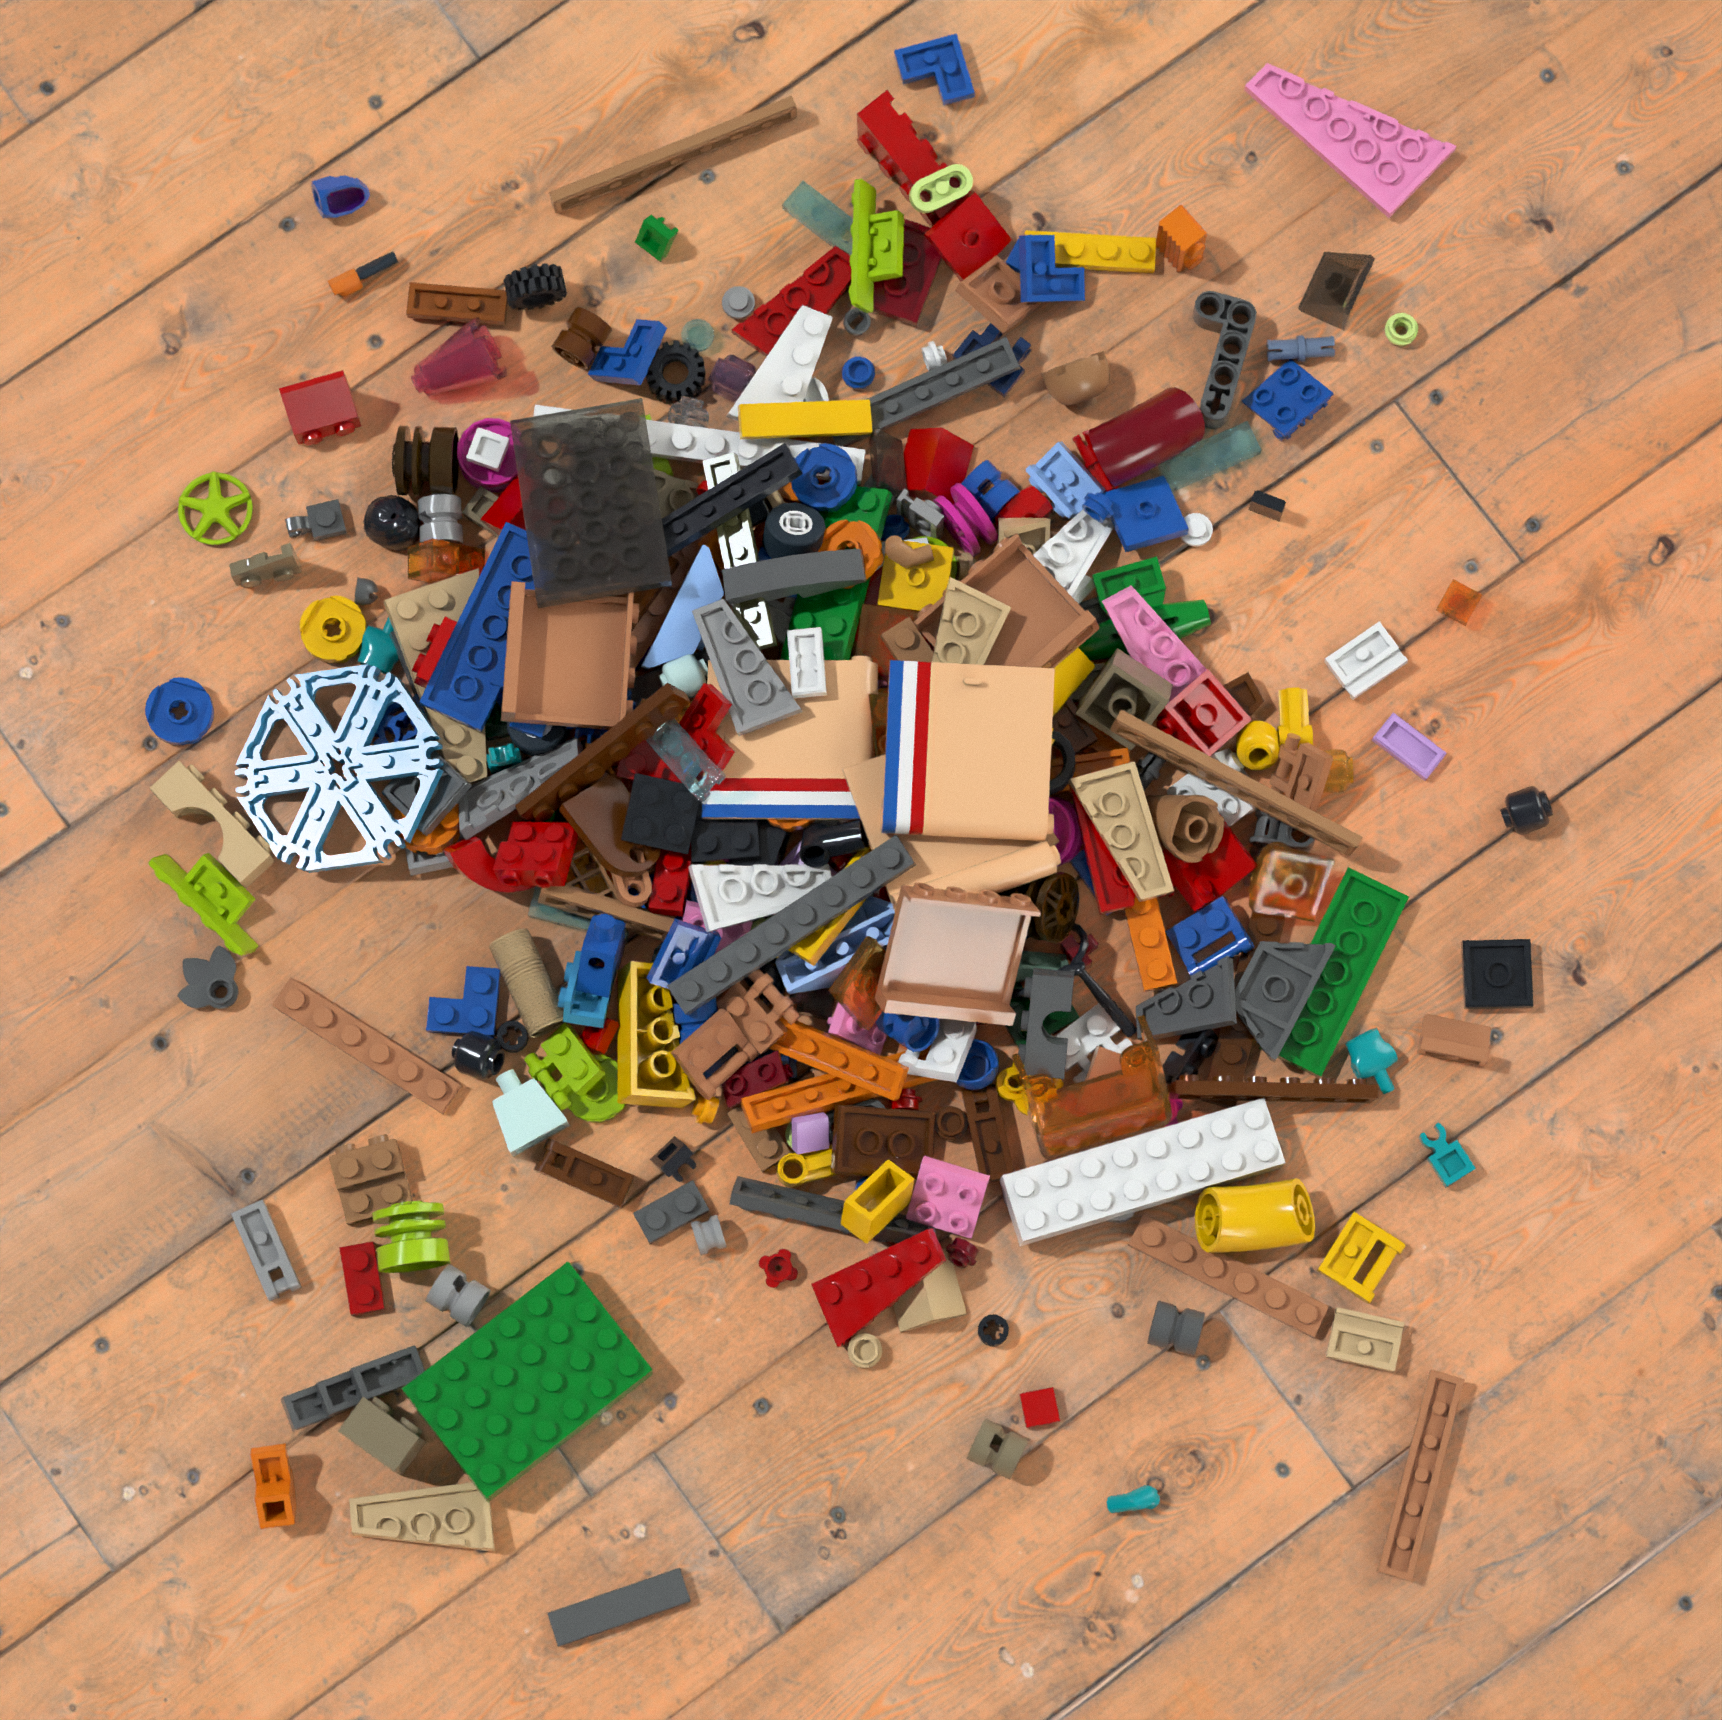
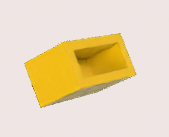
(877, 1201)

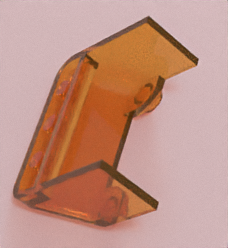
(1101, 1107)

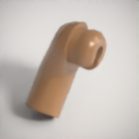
(905, 555)

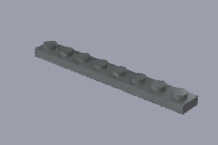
(791, 925)

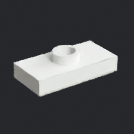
(807, 662)

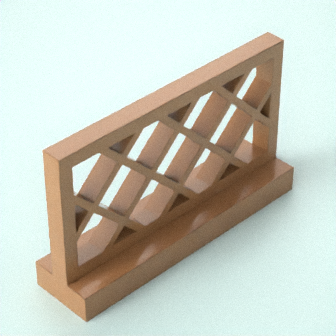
(587, 903)

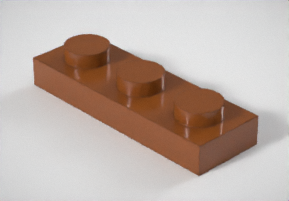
(456, 303)

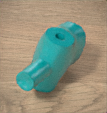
(378, 648)
(1372, 1057)

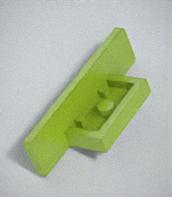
(875, 245)
(212, 895)

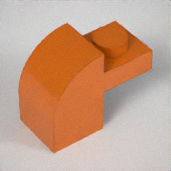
(274, 1486)

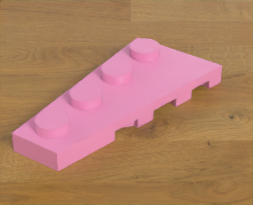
(1151, 640)

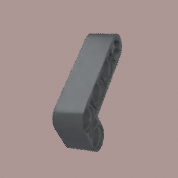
(1223, 363)

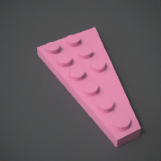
(1359, 143)

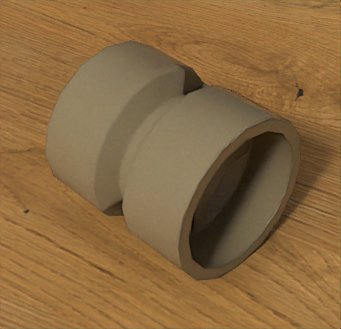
(1009, 1454)

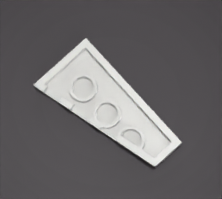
(790, 364)

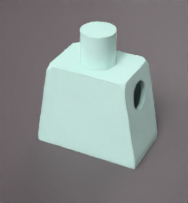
(525, 1113)

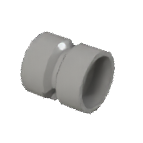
(440, 518)
(458, 1295)

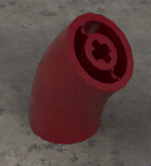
(1147, 435)

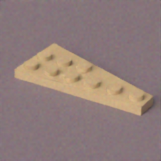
(412, 620)

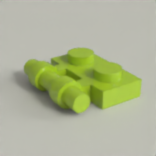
(573, 1060)

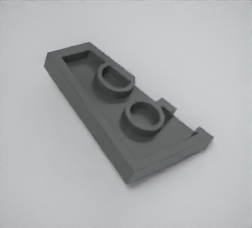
(1194, 1006)

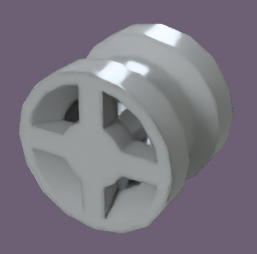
(708, 1234)

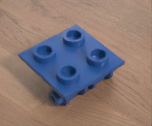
(1288, 399)

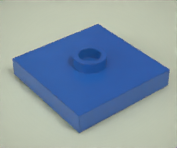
(1146, 514)

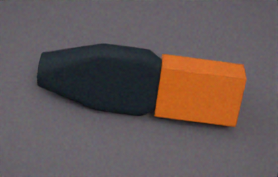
(350, 281)

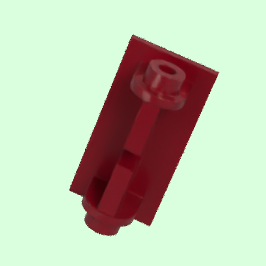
(756, 1078)

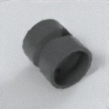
(1176, 1328)

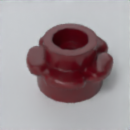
(962, 1253)

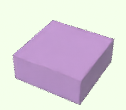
(810, 1133)

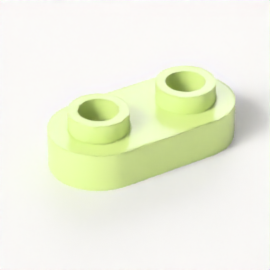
(939, 188)

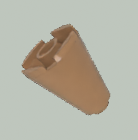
(1186, 824)

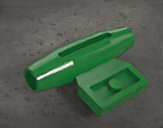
(1147, 579)

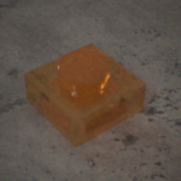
(1459, 602)

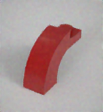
(477, 865)

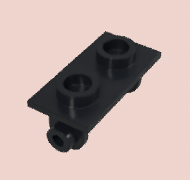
(1196, 1047)

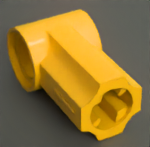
(1294, 715)
(814, 1166)

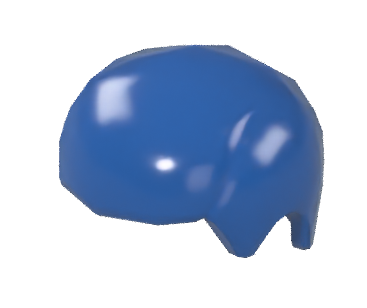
(979, 1067)

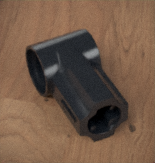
(823, 842)

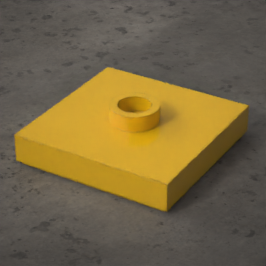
(917, 585)

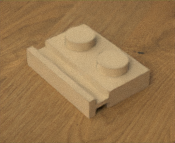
(1365, 1339)

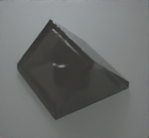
(1336, 287)

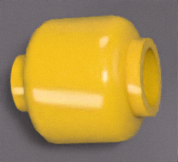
(1257, 745)

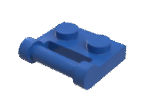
(1205, 929)

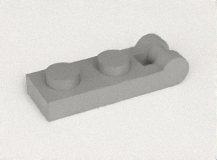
(265, 1249)

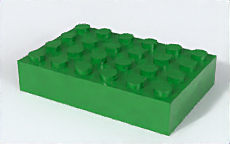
(527, 1381)

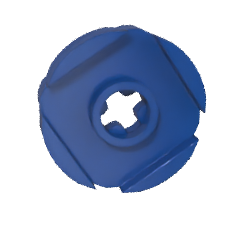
(842, 473)
(170, 695)

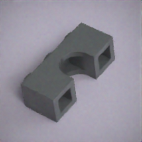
(1048, 992)

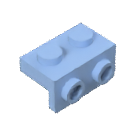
(1063, 480)

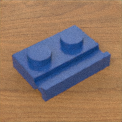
(682, 951)

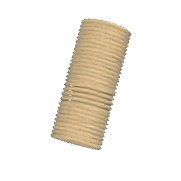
(531, 990)

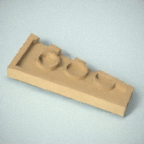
(434, 1515)

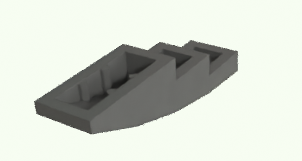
(794, 574)
(346, 1389)

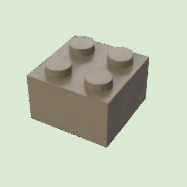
(1126, 687)
(382, 1436)

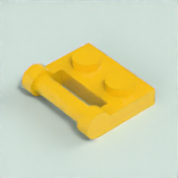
(1350, 1252)

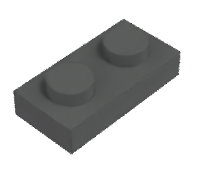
(671, 1212)

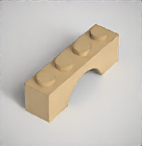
(185, 795)

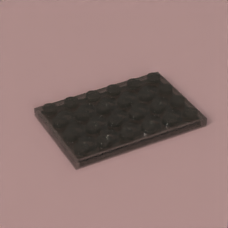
(590, 503)

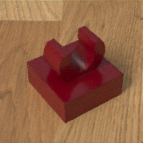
(1071, 946)

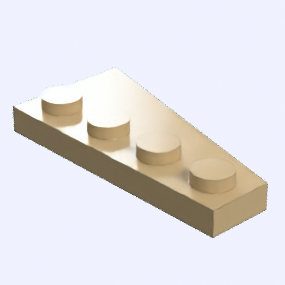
(967, 625)
(1123, 820)

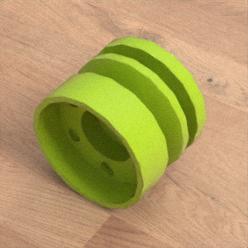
(411, 1237)

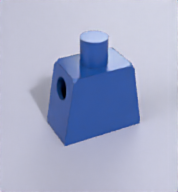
(605, 941)

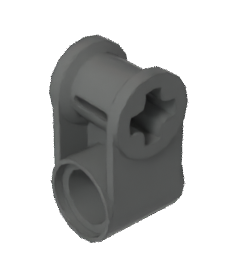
(1277, 832)

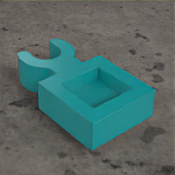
(503, 757)
(1449, 1160)

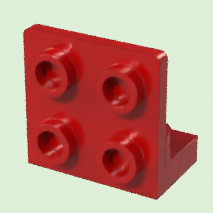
(1214, 875)

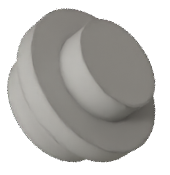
(738, 302)

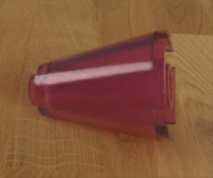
(460, 362)

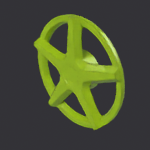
(215, 508)

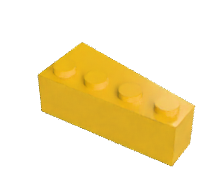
(645, 1043)

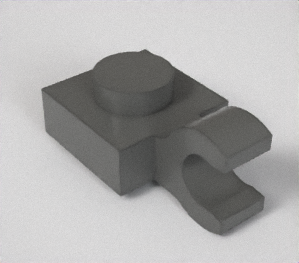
(323, 521)

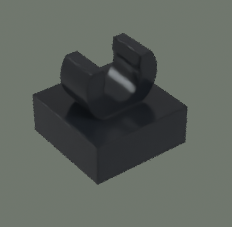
(673, 1156)

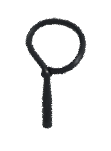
(1098, 992)

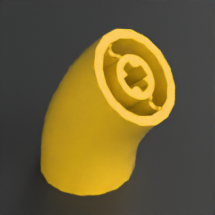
(1254, 1217)

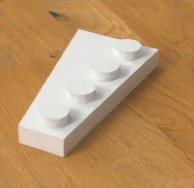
(1073, 549)
(747, 893)

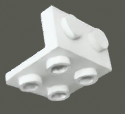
(1229, 806)

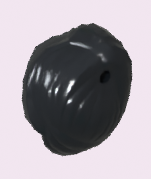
(392, 522)

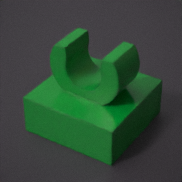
(656, 237)

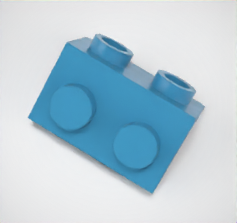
(580, 1006)

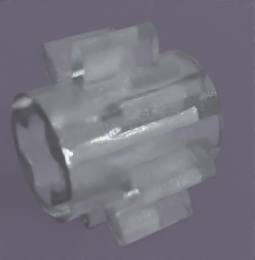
(688, 412)

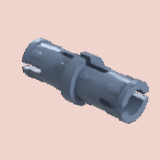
(1300, 348)

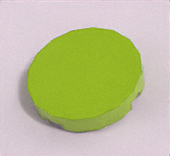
(601, 1100)

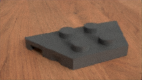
(1277, 989)

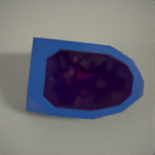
(339, 195)

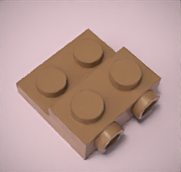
(369, 1177)

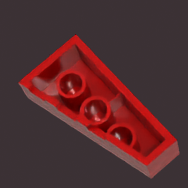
(899, 151)

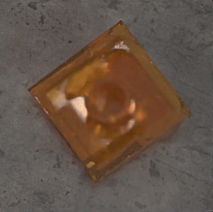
(1288, 882)

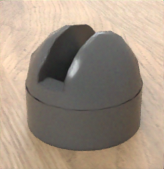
(861, 327)
(365, 591)

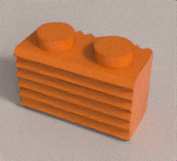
(1181, 239)

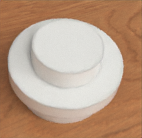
(933, 356)
(1199, 529)

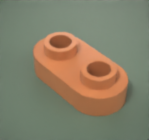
(640, 883)

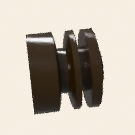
(426, 460)
(1057, 901)

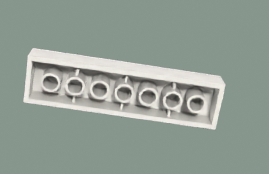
(1141, 1171)

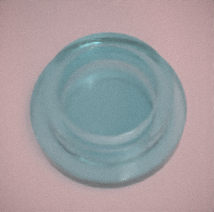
(698, 334)

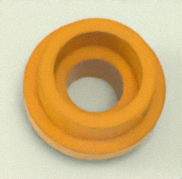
(705, 1109)

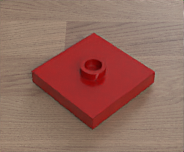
(968, 236)

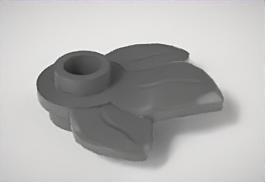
(207, 977)

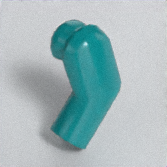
(1138, 1499)

